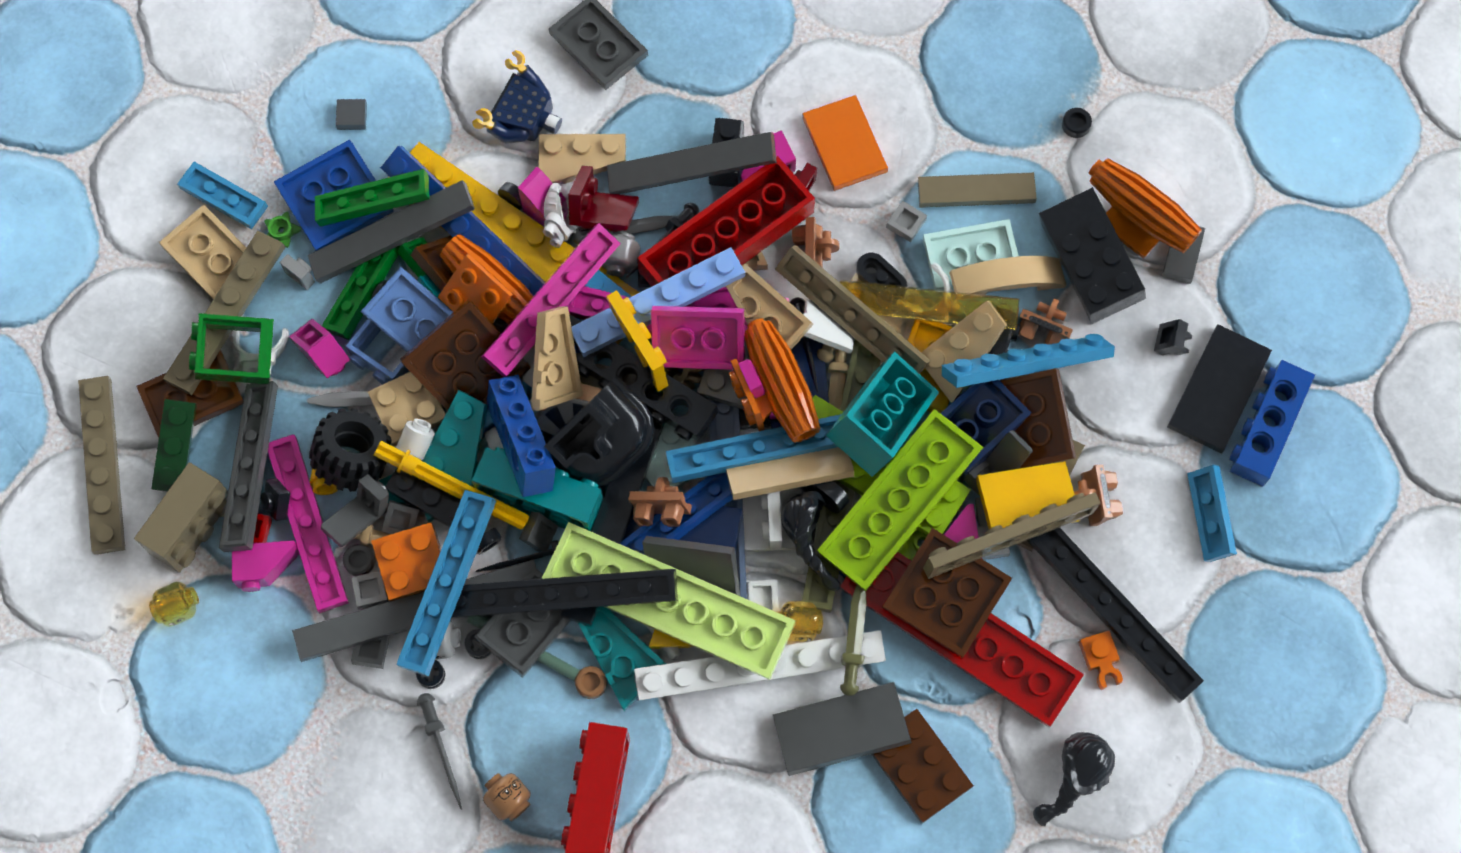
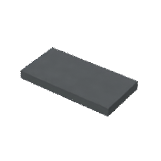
(841, 729)

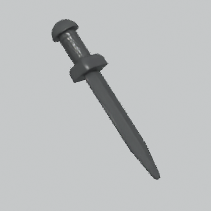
(635, 226)
(433, 727)

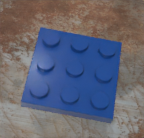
(330, 172)

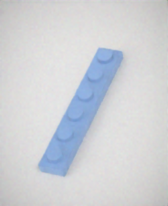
(675, 291)

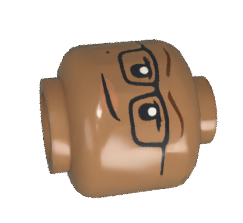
(506, 796)

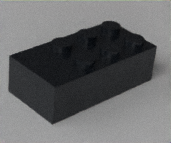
(1092, 255)

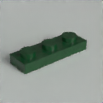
(173, 443)

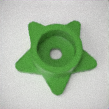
(282, 222)

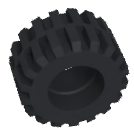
(352, 431)

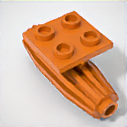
(1142, 211)
(481, 280)
(783, 382)

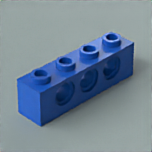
(1294, 384)
(520, 436)

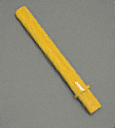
(415, 467)

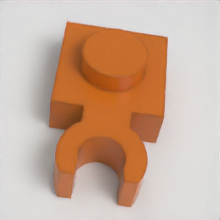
(1100, 654)

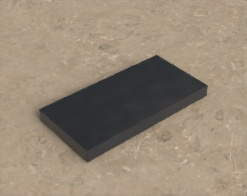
(1219, 388)

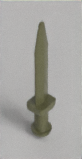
(852, 657)

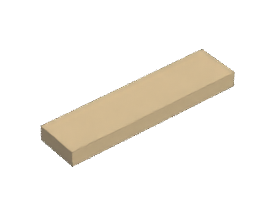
(789, 473)

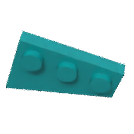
(458, 438)
(618, 653)

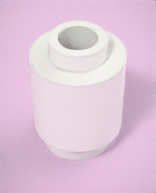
(416, 437)

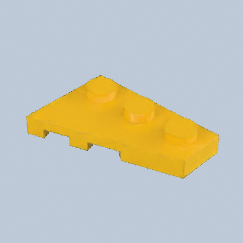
(654, 358)

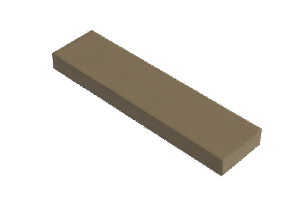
(976, 190)

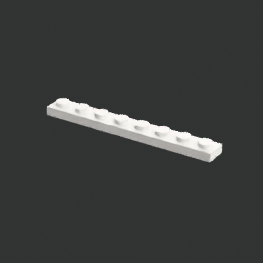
(717, 673)

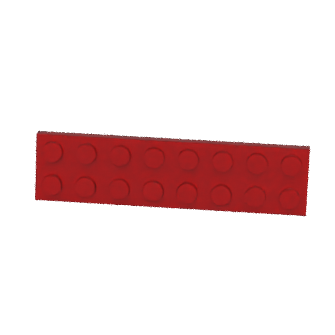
(997, 657)

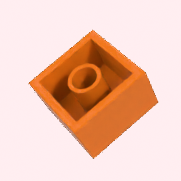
(407, 560)

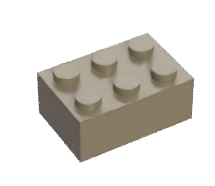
(184, 518)

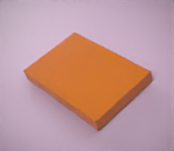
(845, 142)

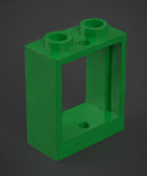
(236, 323)

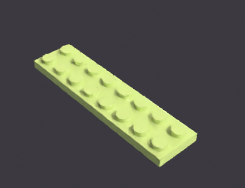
(702, 615)

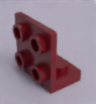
(590, 207)

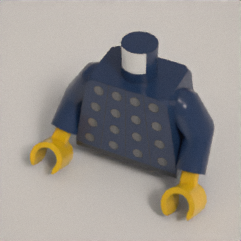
(521, 108)

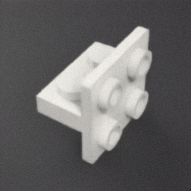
(763, 521)

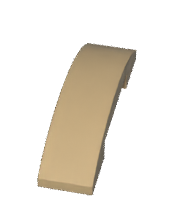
(1009, 274)

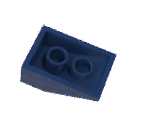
(986, 415)

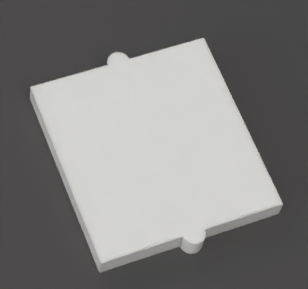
(826, 329)

